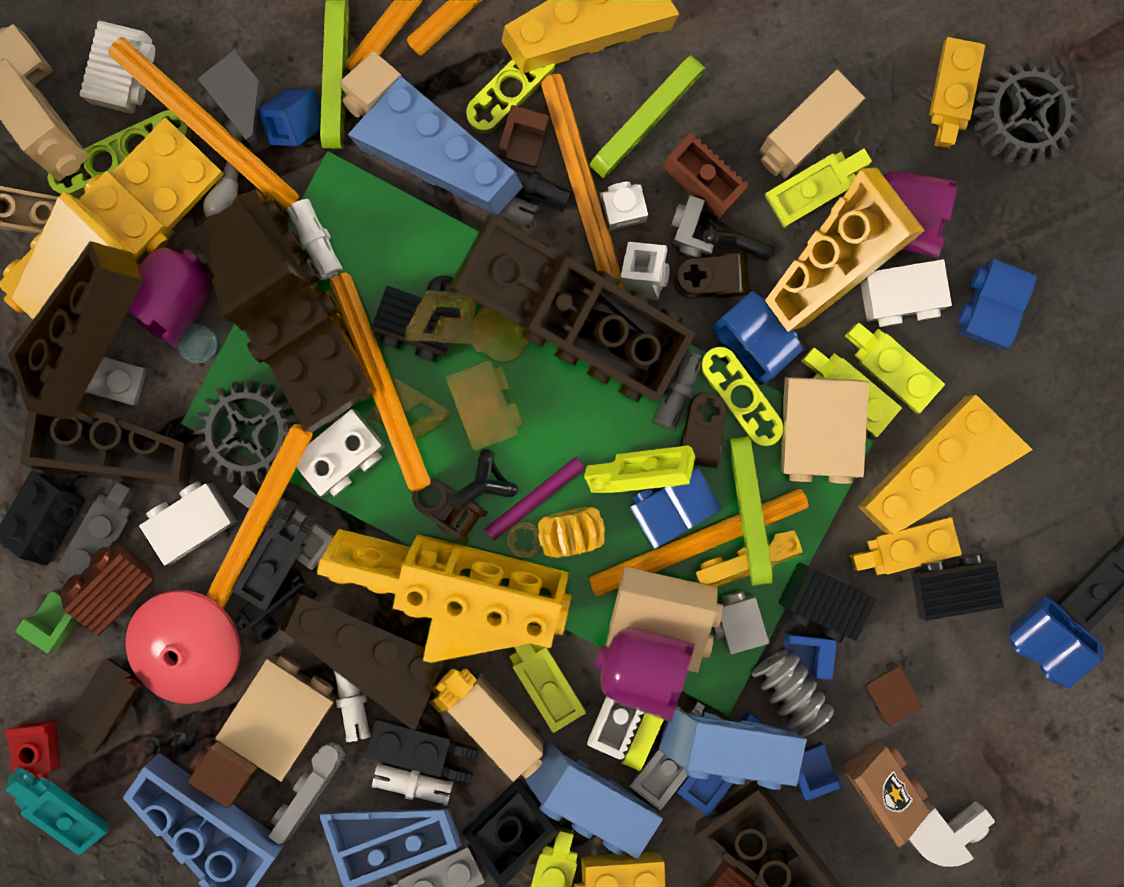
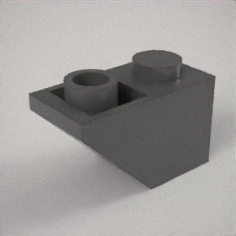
(238, 93)

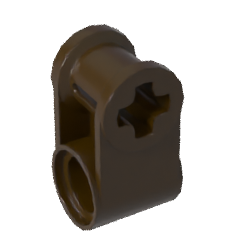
(720, 277)
(705, 436)
(446, 516)

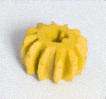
(571, 532)

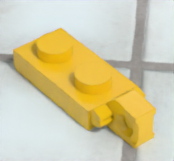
(955, 88)
(909, 548)
(718, 573)
(452, 688)

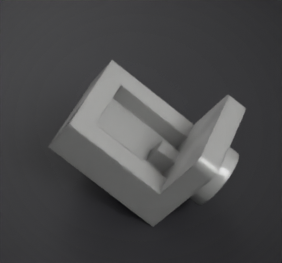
(686, 221)

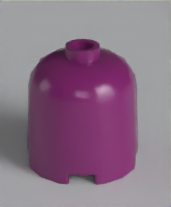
(929, 202)
(170, 294)
(644, 670)

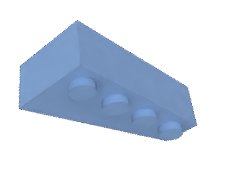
(428, 143)
(214, 841)

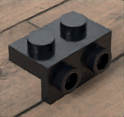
(39, 519)

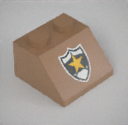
(887, 791)

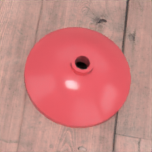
(198, 634)

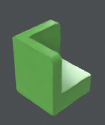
(49, 625)

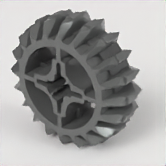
(1036, 126)
(228, 404)

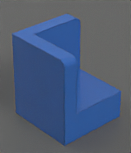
(291, 117)
(815, 652)
(816, 773)

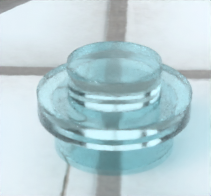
(198, 344)

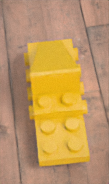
(120, 209)
(466, 612)

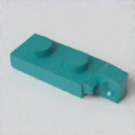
(55, 811)

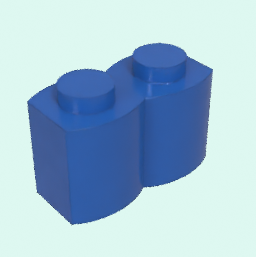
(996, 304)
(757, 338)
(673, 509)
(1056, 643)

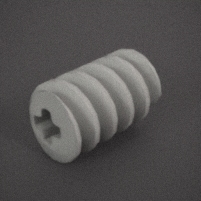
(795, 691)

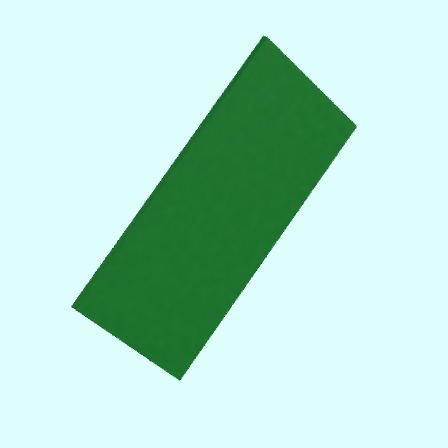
(405, 243)

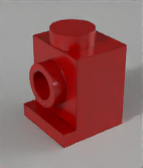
(39, 737)

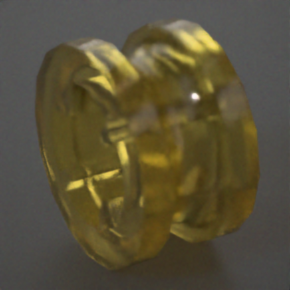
(512, 538)

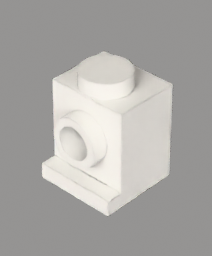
(623, 205)
(645, 269)

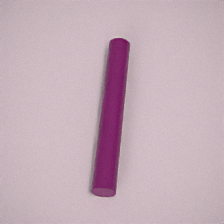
(534, 498)

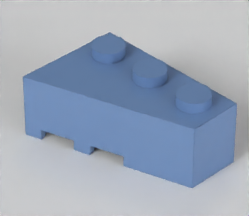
(733, 749)
(592, 803)
(386, 841)

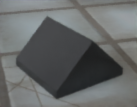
(511, 832)

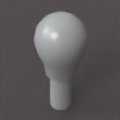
(223, 192)

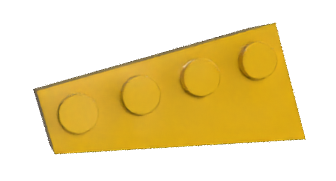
(575, 27)
(851, 244)
(944, 464)

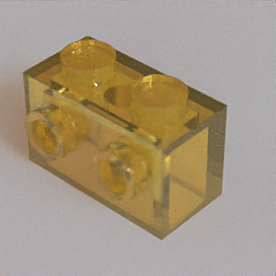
(483, 405)

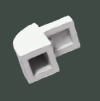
(945, 842)

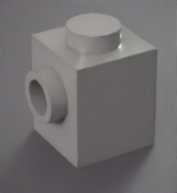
(741, 623)

